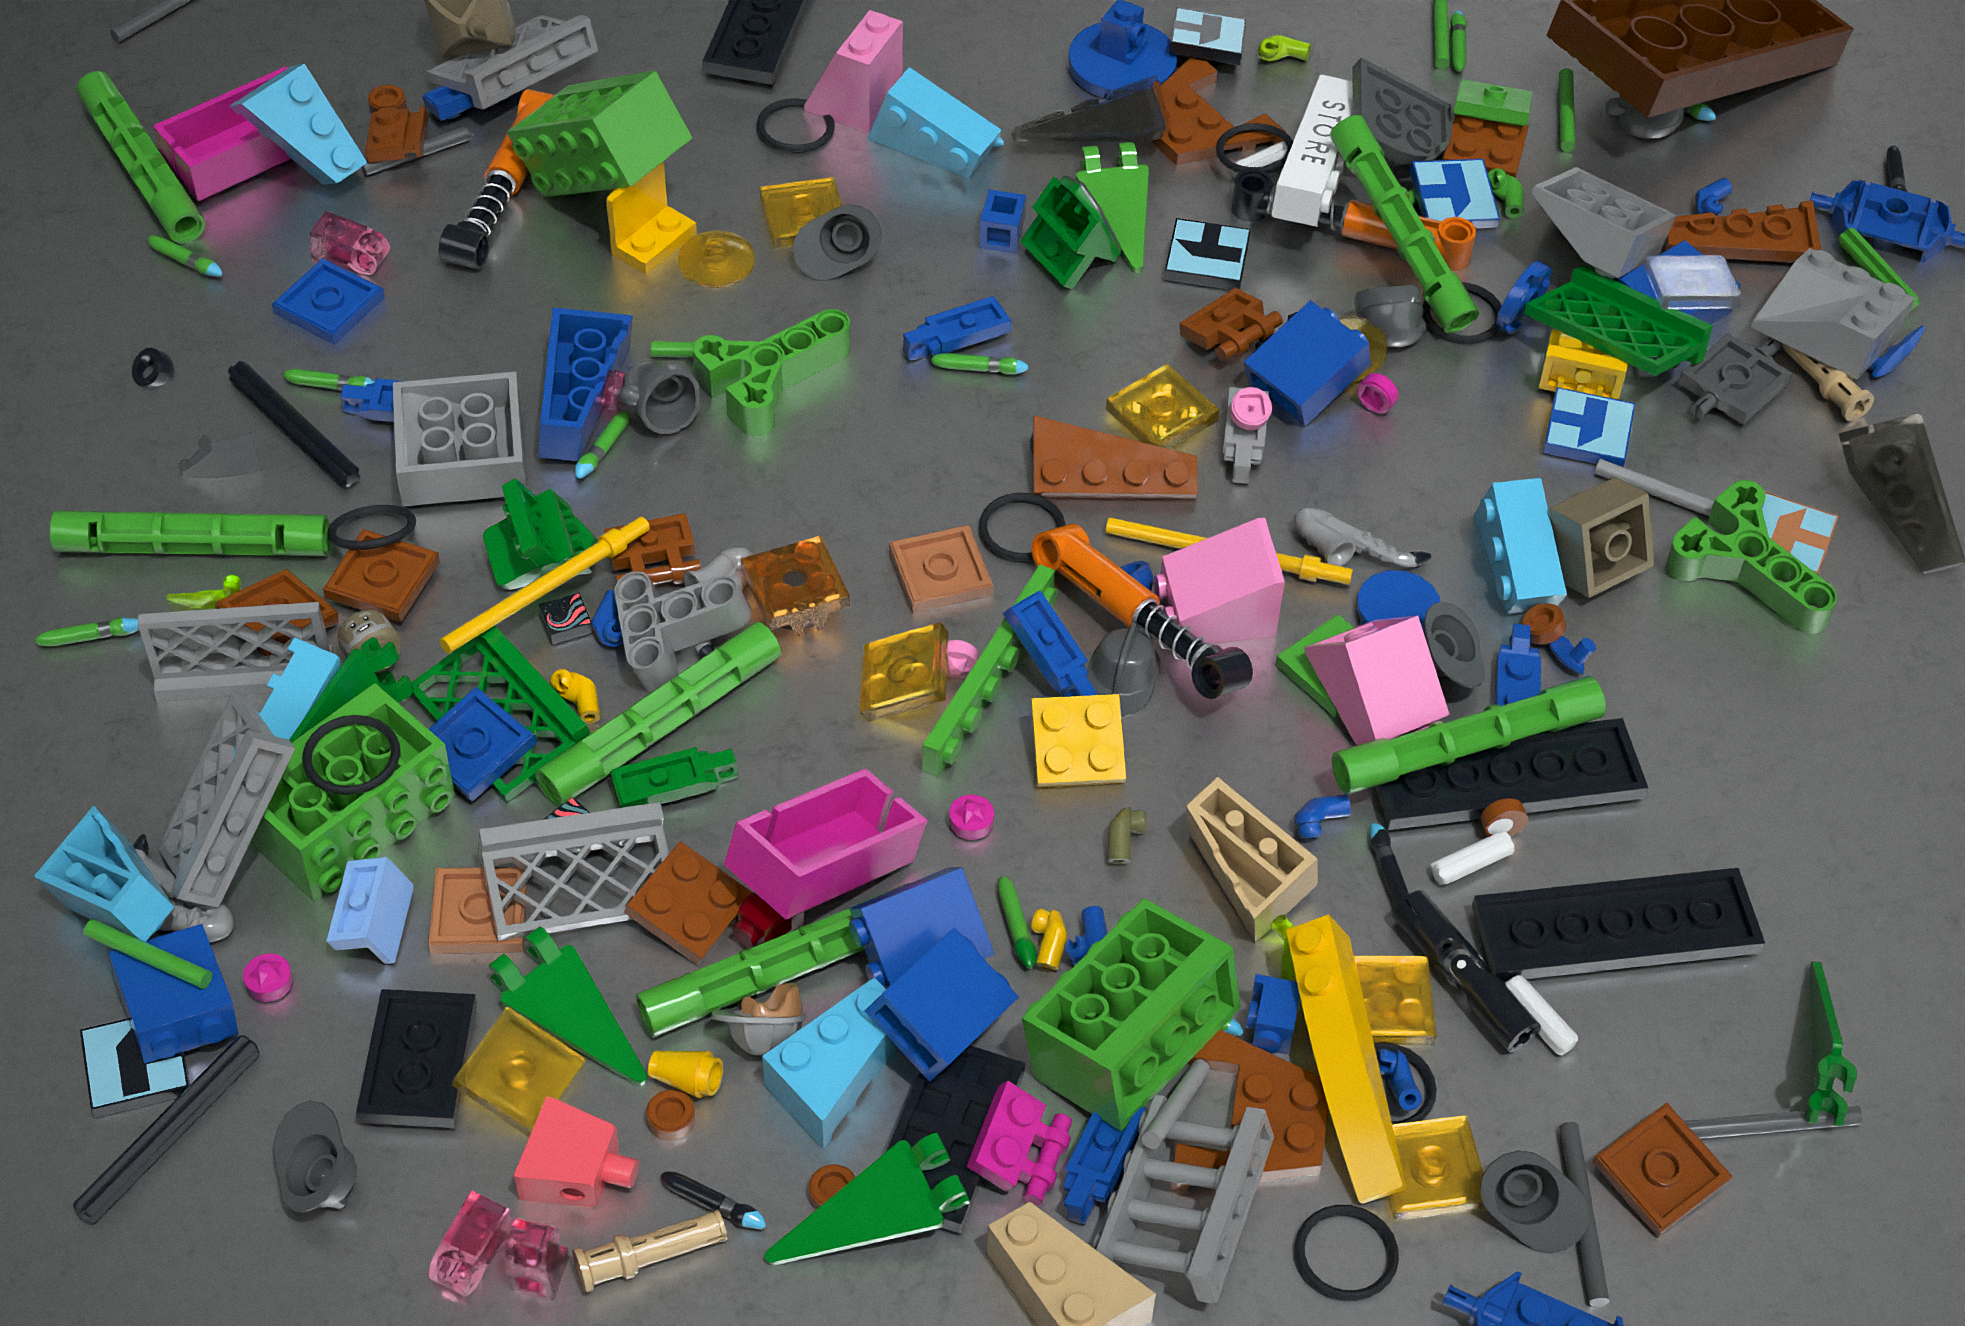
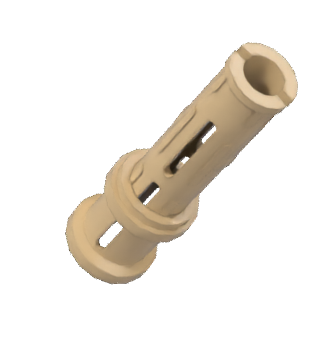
(1835, 385)
(627, 1255)

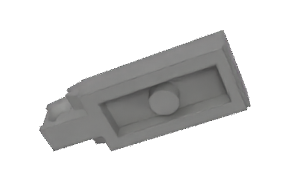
(1242, 445)

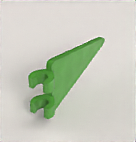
(1121, 196)

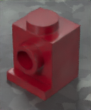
(762, 923)

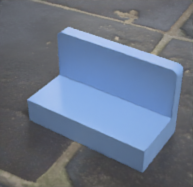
(371, 908)

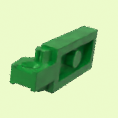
(672, 776)

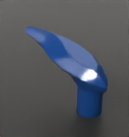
(1896, 354)
(1571, 656)

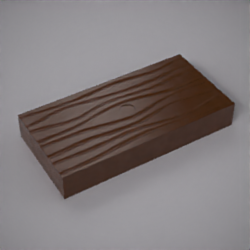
(1696, 50)

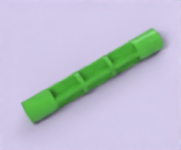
(140, 157)
(1415, 243)
(189, 533)
(657, 714)
(1442, 742)
(747, 973)

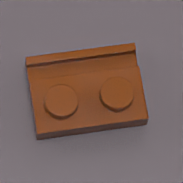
(395, 133)

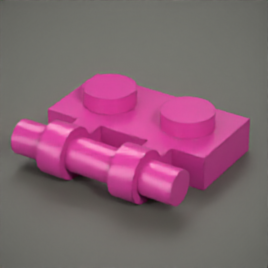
(1006, 1139)

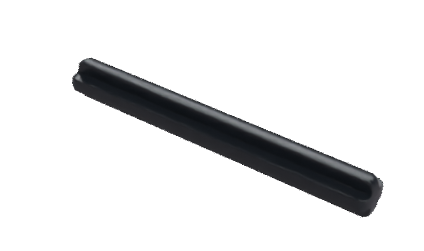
(294, 424)
(165, 1129)

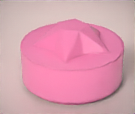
(1250, 408)
(960, 659)

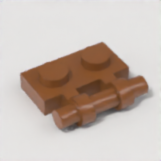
(1222, 320)
(666, 540)

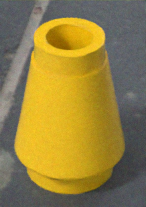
(688, 1071)

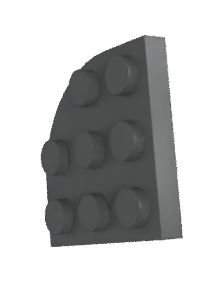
(1400, 115)

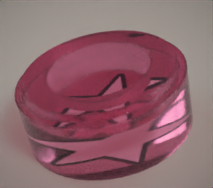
(612, 389)

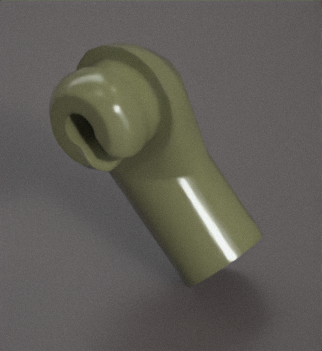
(1120, 834)

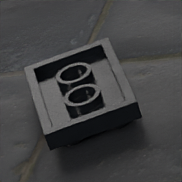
(414, 1056)

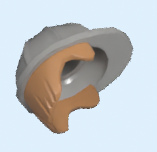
(765, 1025)

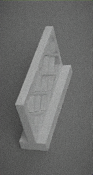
(538, 51)
(237, 669)
(228, 822)
(562, 838)

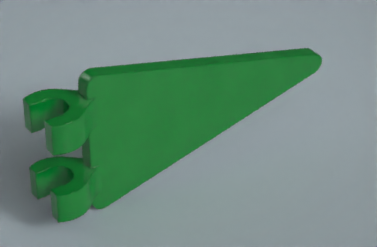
(353, 678)
(566, 1004)
(1827, 1055)
(878, 1204)

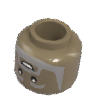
(362, 627)

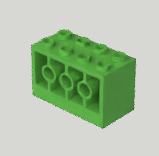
(599, 135)
(316, 832)
(1132, 1012)

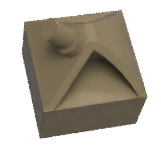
(471, 25)
(1603, 536)

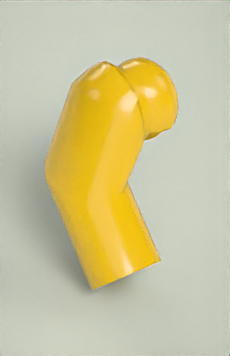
(579, 691)
(1054, 937)

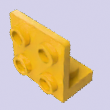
(643, 225)
(1581, 368)

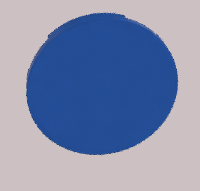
(1102, 73)

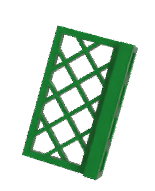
(1638, 320)
(522, 680)

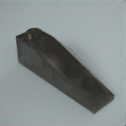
(1126, 115)
(1903, 484)

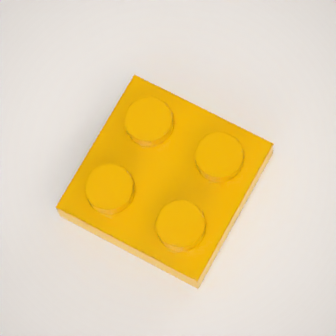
(1078, 741)

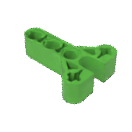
(759, 371)
(1739, 517)

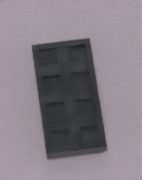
(956, 1109)

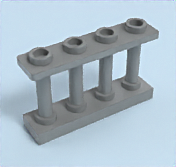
(1218, 1224)

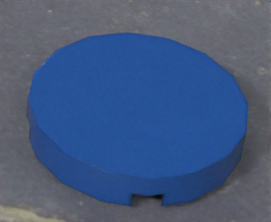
(1529, 286)
(1394, 596)

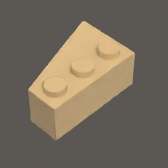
(1250, 856)
(1063, 1276)

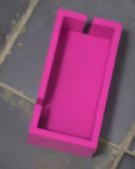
(216, 146)
(824, 843)

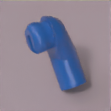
(1318, 809)
(1094, 930)
(1399, 1078)

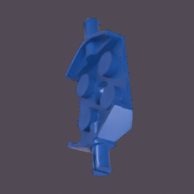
(1865, 206)
(1519, 1305)

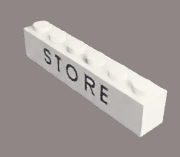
(1313, 161)

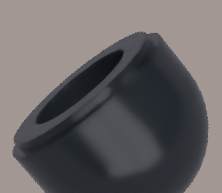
(162, 371)

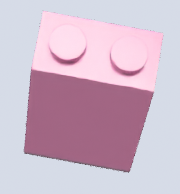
(861, 73)
(1225, 585)
(1380, 678)

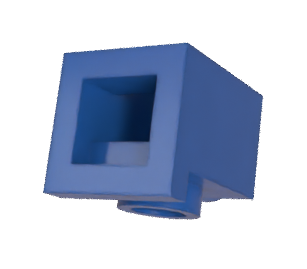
(1123, 32)
(1002, 221)
(1273, 1013)

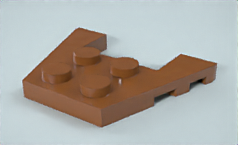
(1195, 124)
(1287, 1094)

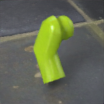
(1280, 47)

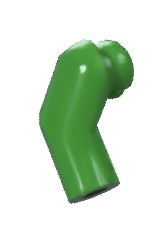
(1508, 190)

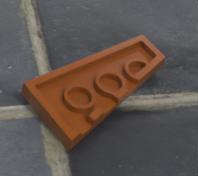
(1758, 236)
(1099, 465)

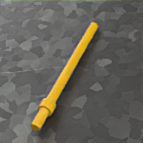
(609, 545)
(1307, 567)

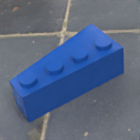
(579, 361)

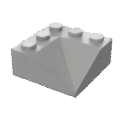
(1604, 221)
(1834, 313)
(457, 437)

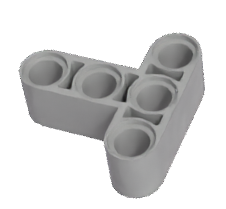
(664, 624)

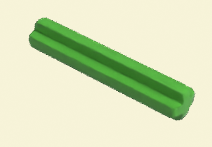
(1871, 261)

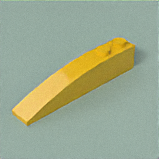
(1346, 1056)

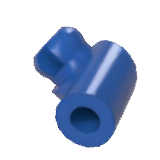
(1707, 197)
(606, 623)

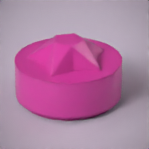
(1377, 393)
(971, 817)
(268, 977)

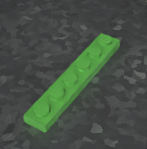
(981, 684)

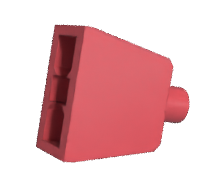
(571, 1158)

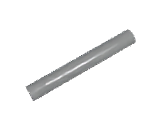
(1655, 487)
(1175, 1104)

